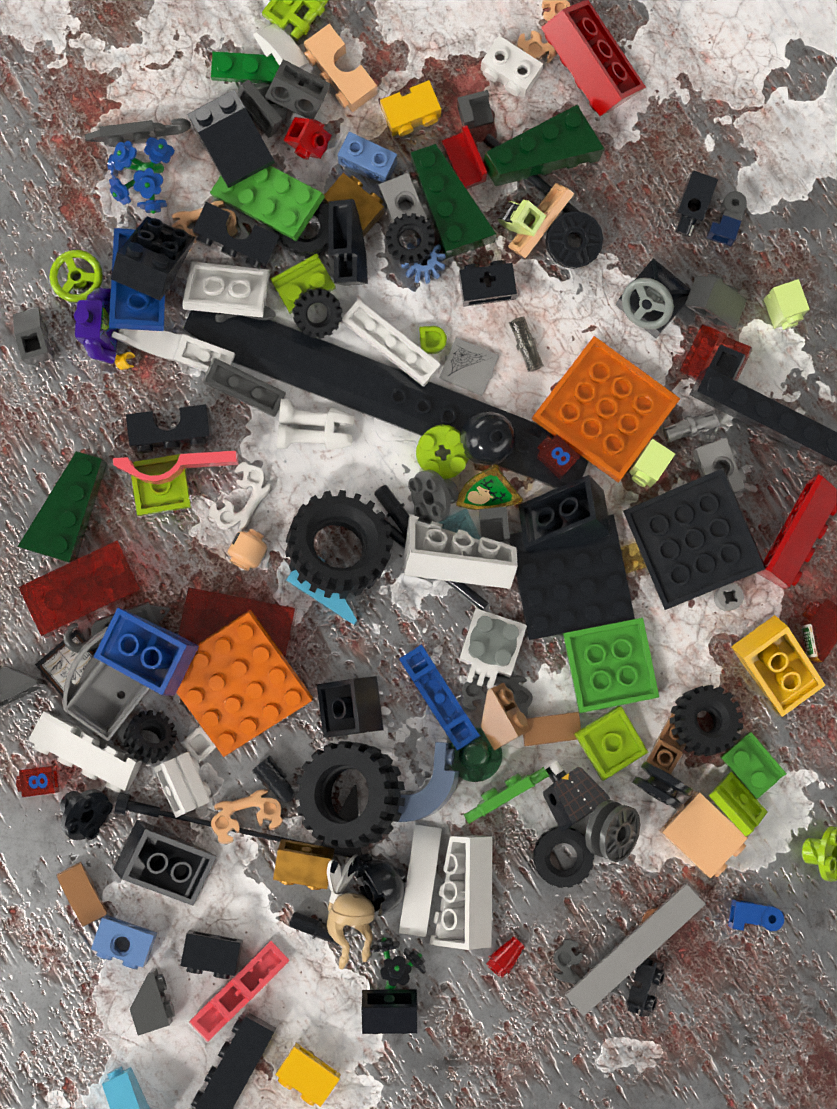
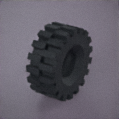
(724, 720)

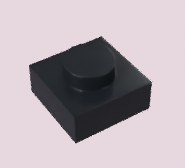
(727, 361)

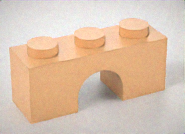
(352, 87)

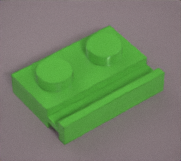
(753, 765)

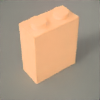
(704, 835)

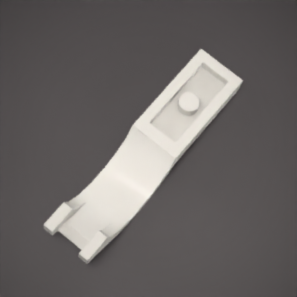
(175, 347)

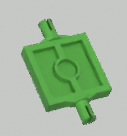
(514, 786)

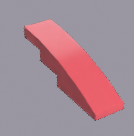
(239, 991)

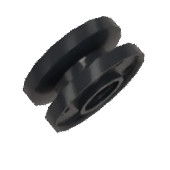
(589, 233)
(662, 786)

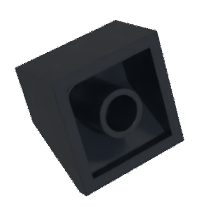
(350, 706)

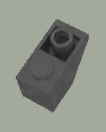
(31, 336)
(150, 1007)

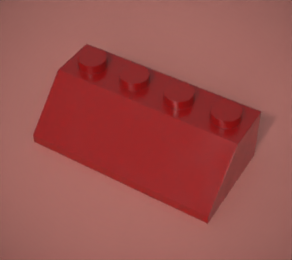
(592, 57)
(800, 532)

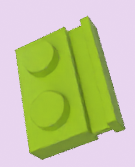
(301, 277)
(738, 803)

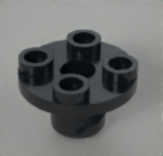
(84, 813)

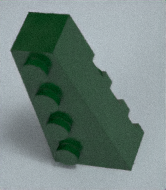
(452, 209)

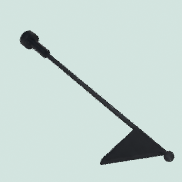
(348, 812)

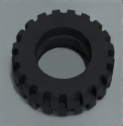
(316, 794)

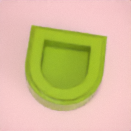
(432, 339)

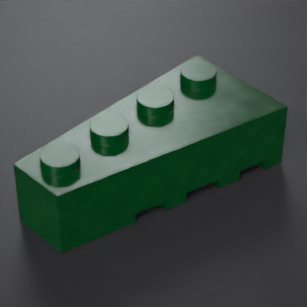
(545, 148)
(67, 510)

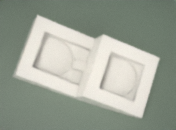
(280, 45)

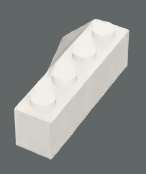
(457, 556)
(86, 751)
(466, 895)

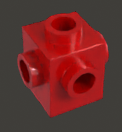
(307, 138)

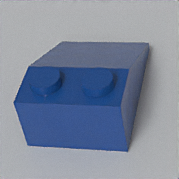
(146, 652)

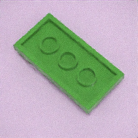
(272, 200)

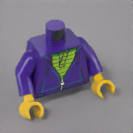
(94, 332)

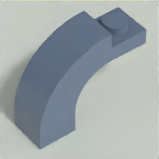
(437, 791)

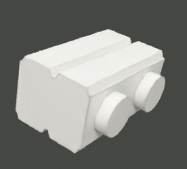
(183, 784)

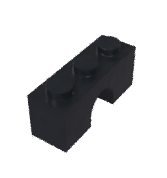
(256, 248)
(192, 429)

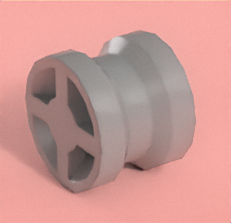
(722, 598)

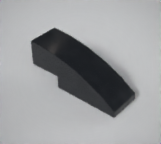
(347, 243)

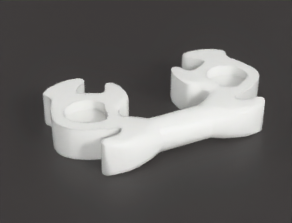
(254, 478)

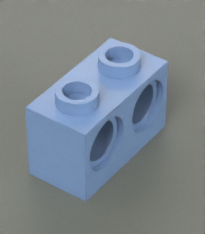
(367, 158)

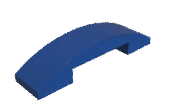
(439, 697)

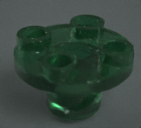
(477, 759)

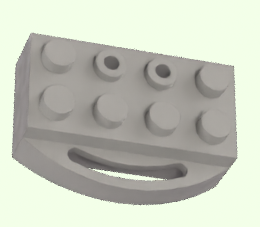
(95, 696)

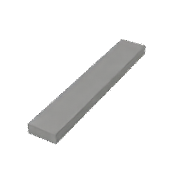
(635, 949)

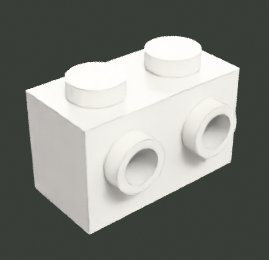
(511, 67)

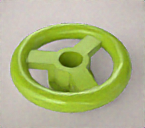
(70, 284)

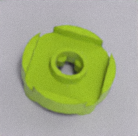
(430, 443)

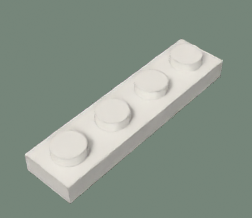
(391, 343)

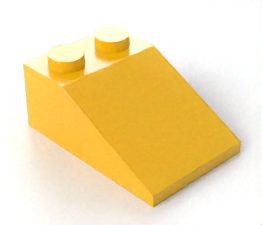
(778, 665)

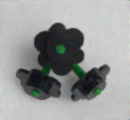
(395, 969)

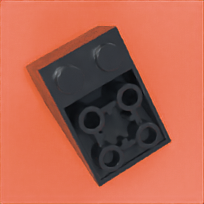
(152, 257)

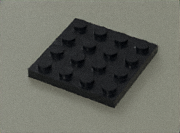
(694, 539)
(572, 585)

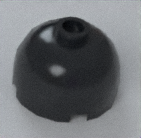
(488, 438)
(381, 884)

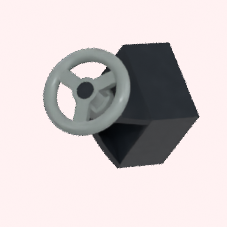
(653, 298)

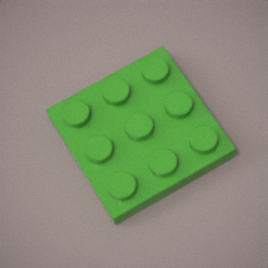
(611, 665)

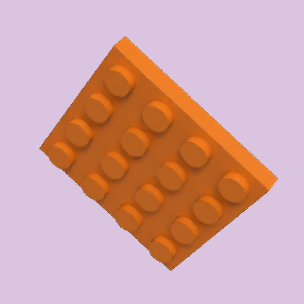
(606, 409)
(240, 684)

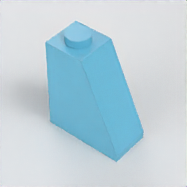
(124, 1090)

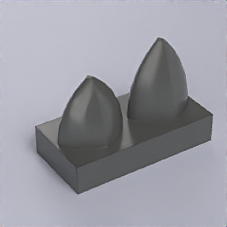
(265, 115)

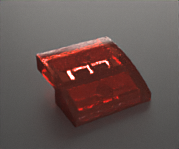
(704, 349)

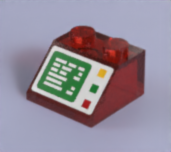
(819, 629)

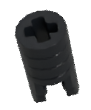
(274, 779)

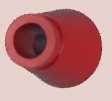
(505, 957)

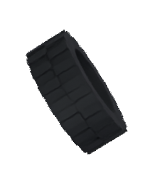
(311, 246)
(558, 877)

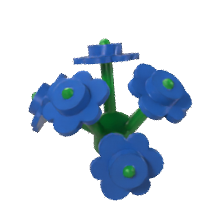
(147, 175)

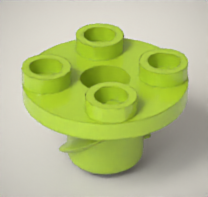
(823, 853)

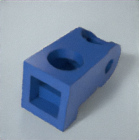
(754, 913)

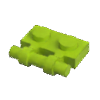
(284, 12)

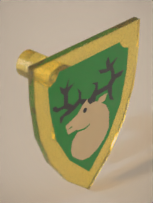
(488, 490)

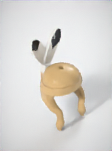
(348, 909)

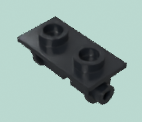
(644, 997)

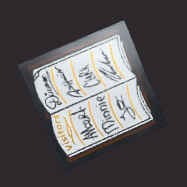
(58, 661)

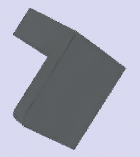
(475, 109)
(494, 523)

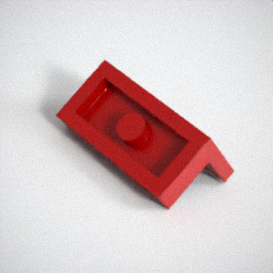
(465, 158)

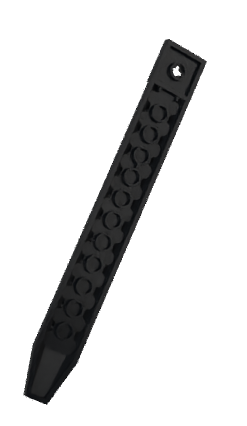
(366, 385)

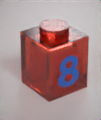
(557, 455)
(38, 781)

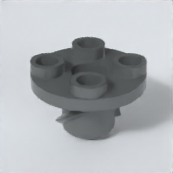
(432, 496)

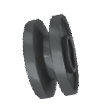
(612, 830)

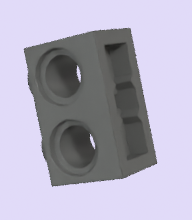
(297, 90)

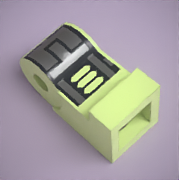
(518, 216)

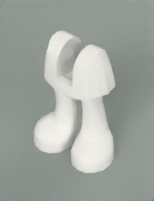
(335, 417)

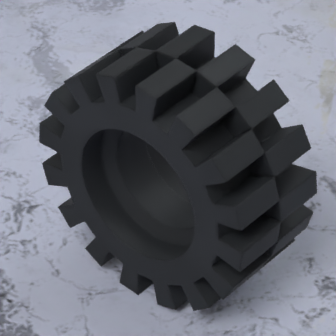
(410, 223)
(333, 316)
(144, 748)

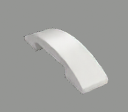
(420, 880)

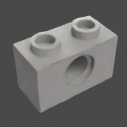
(399, 190)
(722, 452)

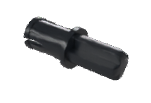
(393, 507)
(311, 926)

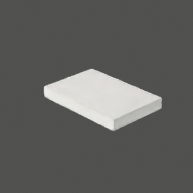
(226, 289)

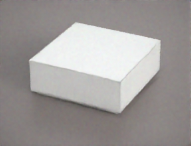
(198, 744)

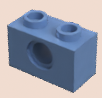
(140, 941)

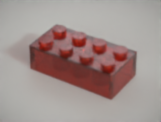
(81, 589)
(211, 611)

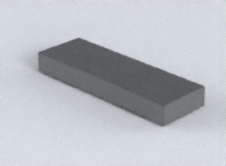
(243, 387)

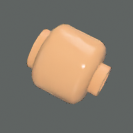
(247, 549)

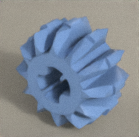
(433, 264)

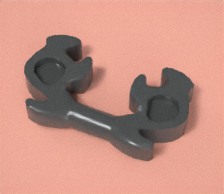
(473, 692)
(565, 959)

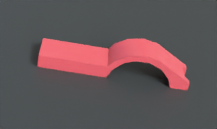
(190, 460)

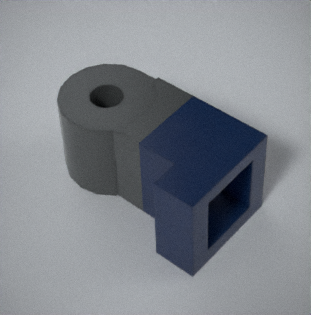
(732, 214)

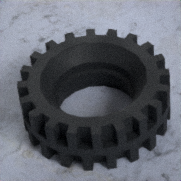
(348, 514)

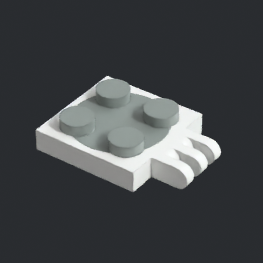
(491, 646)

